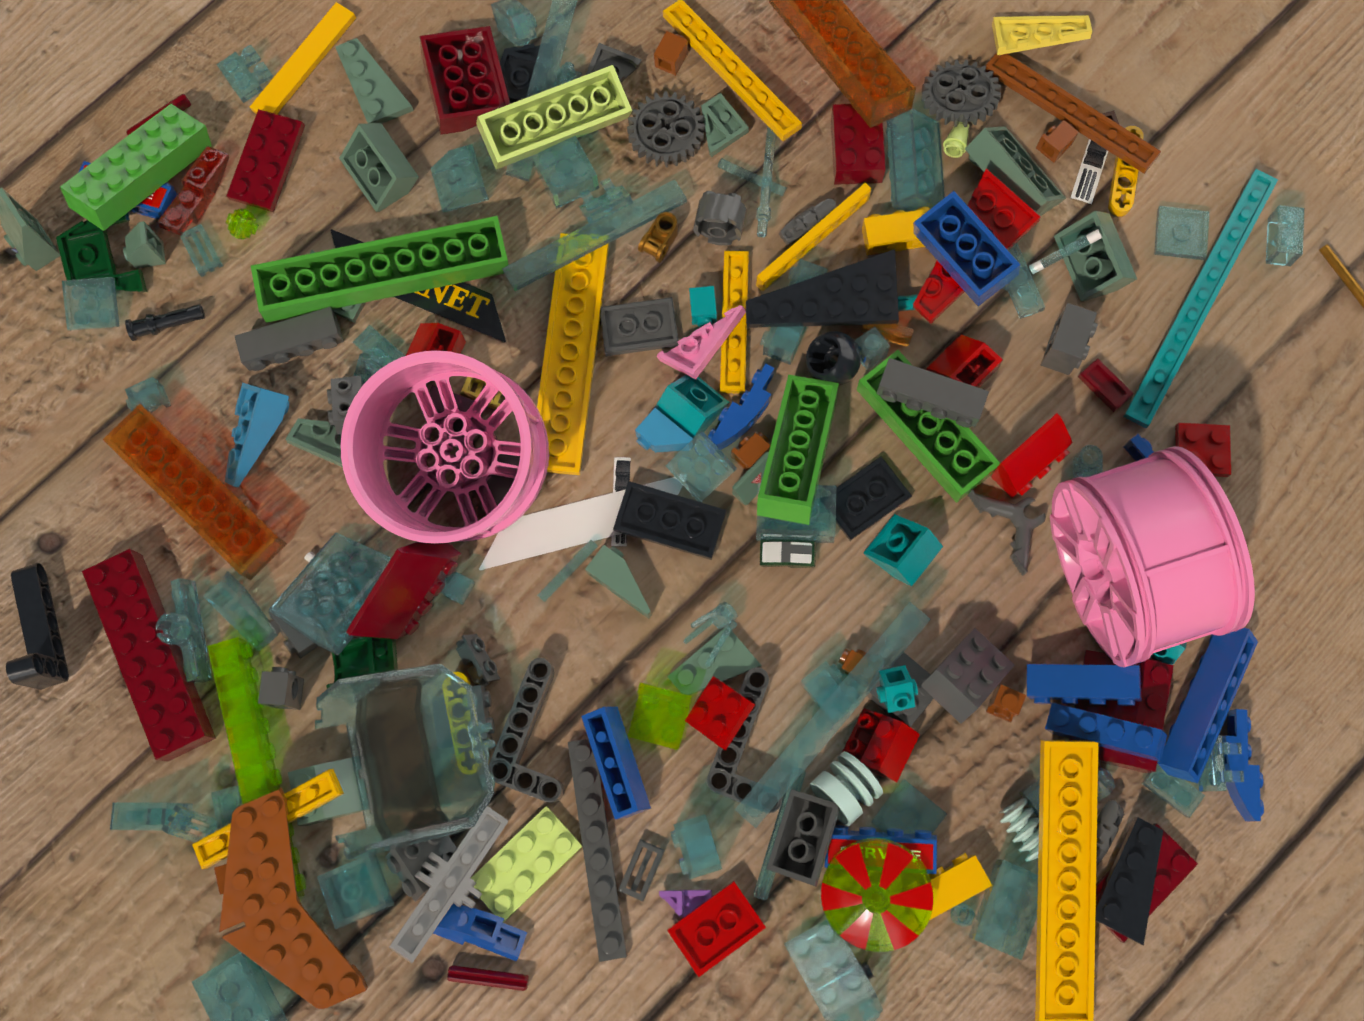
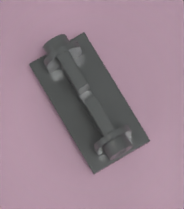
(472, 649)

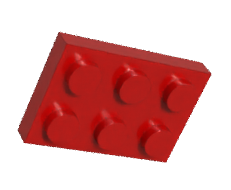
(716, 928)

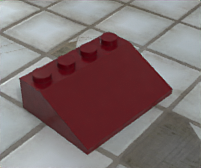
(463, 77)
(405, 590)
(1149, 712)

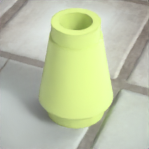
(956, 140)

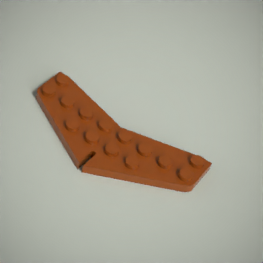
(264, 897)

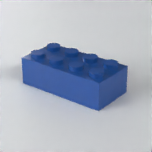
(966, 248)

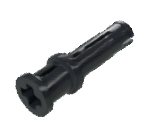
(153, 324)

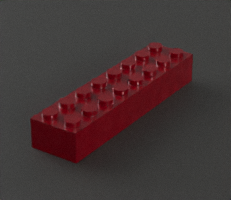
(151, 669)

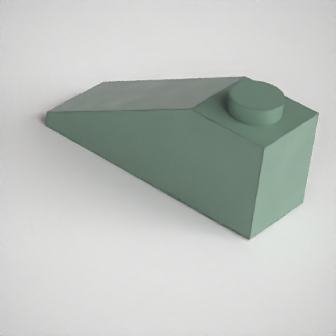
(614, 574)

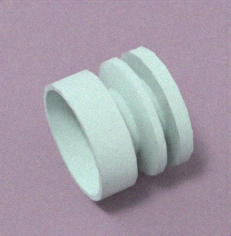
(851, 784)

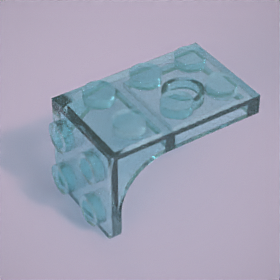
(833, 975)

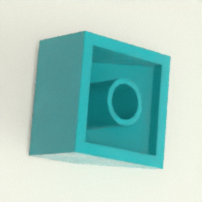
(691, 404)
(904, 549)

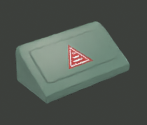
(747, 486)

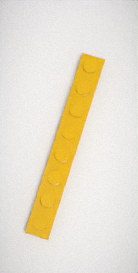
(732, 70)

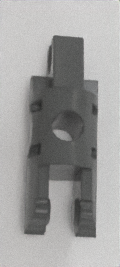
(806, 221)
(1107, 827)

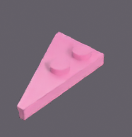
(699, 348)

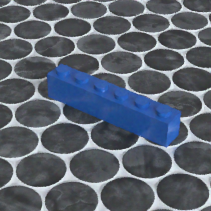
(1207, 704)

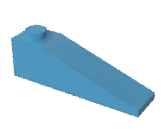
(259, 417)

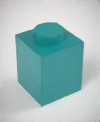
(703, 305)

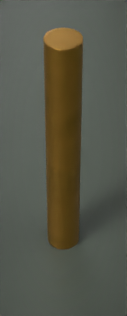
(1343, 273)

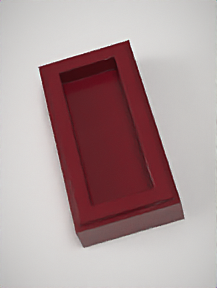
(1105, 385)

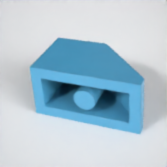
(661, 434)

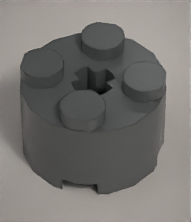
(720, 217)

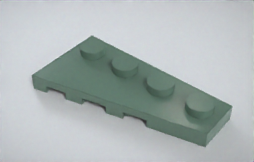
(373, 88)

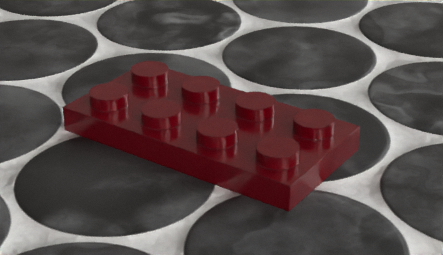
(265, 160)
(1172, 869)

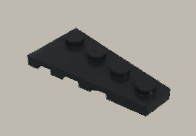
(1130, 884)

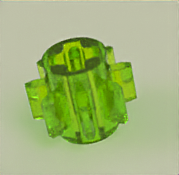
(242, 223)

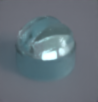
(956, 912)

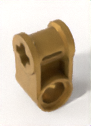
(658, 241)

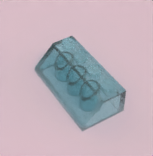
(914, 161)

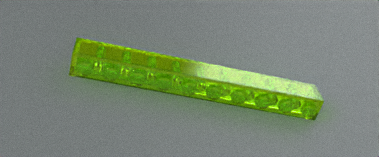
(247, 728)

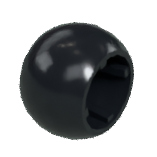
(833, 357)

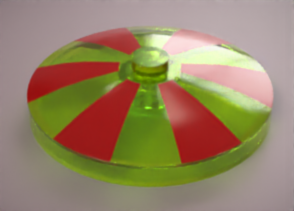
(877, 895)

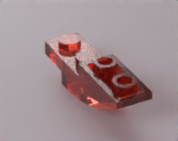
(198, 191)

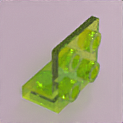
(660, 716)

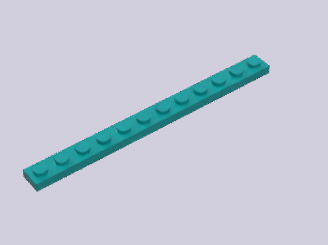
(1200, 299)

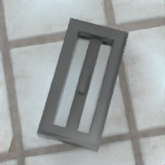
(650, 848)

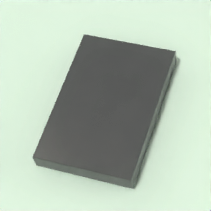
(639, 326)

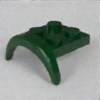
(365, 657)

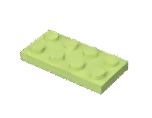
(525, 863)

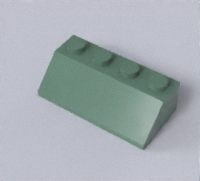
(1013, 166)

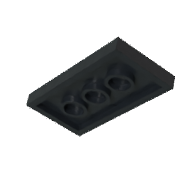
(669, 520)

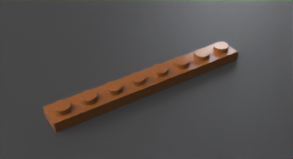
(1073, 110)

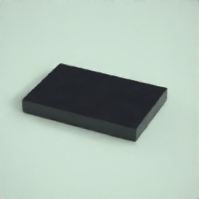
(868, 498)

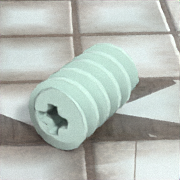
(1023, 826)

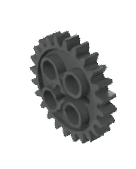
(961, 93)
(666, 129)

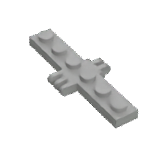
(448, 884)

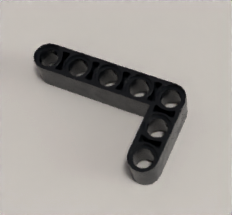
(45, 657)

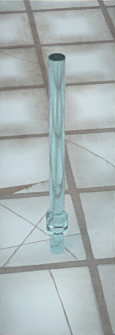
(763, 212)

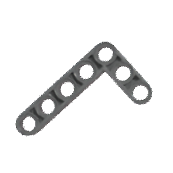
(522, 736)
(738, 744)

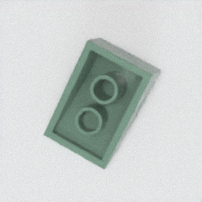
(25, 234)
(341, 806)

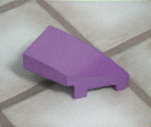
(685, 900)

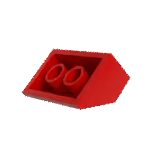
(1033, 457)

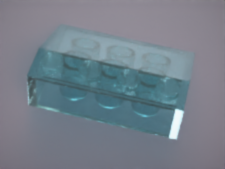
(331, 591)

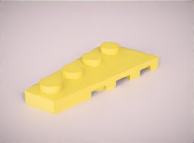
(1034, 32)

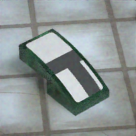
(788, 553)

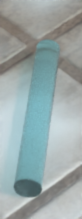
(749, 176)
(562, 576)

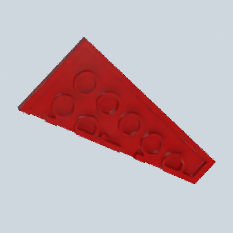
(1003, 215)

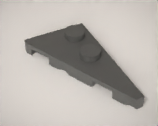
(607, 56)

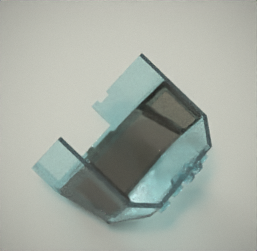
(412, 755)

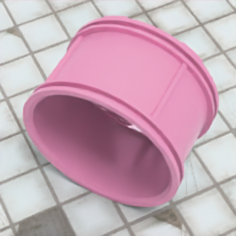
(369, 423)
(1152, 555)

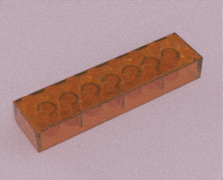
(849, 57)
(195, 492)

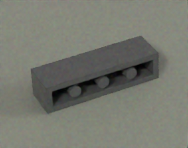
(289, 339)
(932, 393)

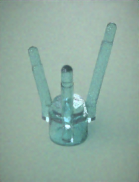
(721, 617)

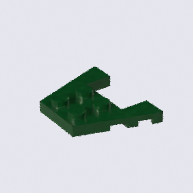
(88, 255)

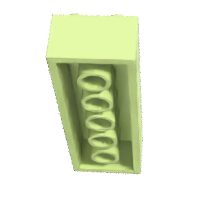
(553, 116)

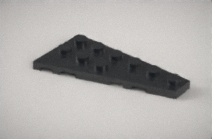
(846, 296)

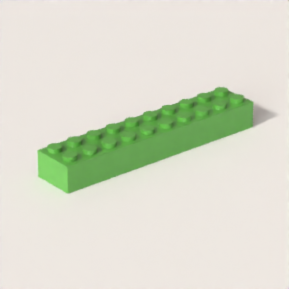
(379, 269)

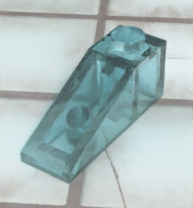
(240, 610)
(144, 816)

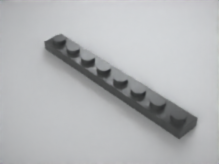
(597, 852)

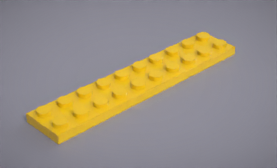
(571, 358)
(1066, 881)

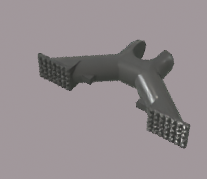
(1022, 524)

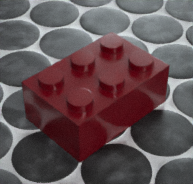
(856, 147)

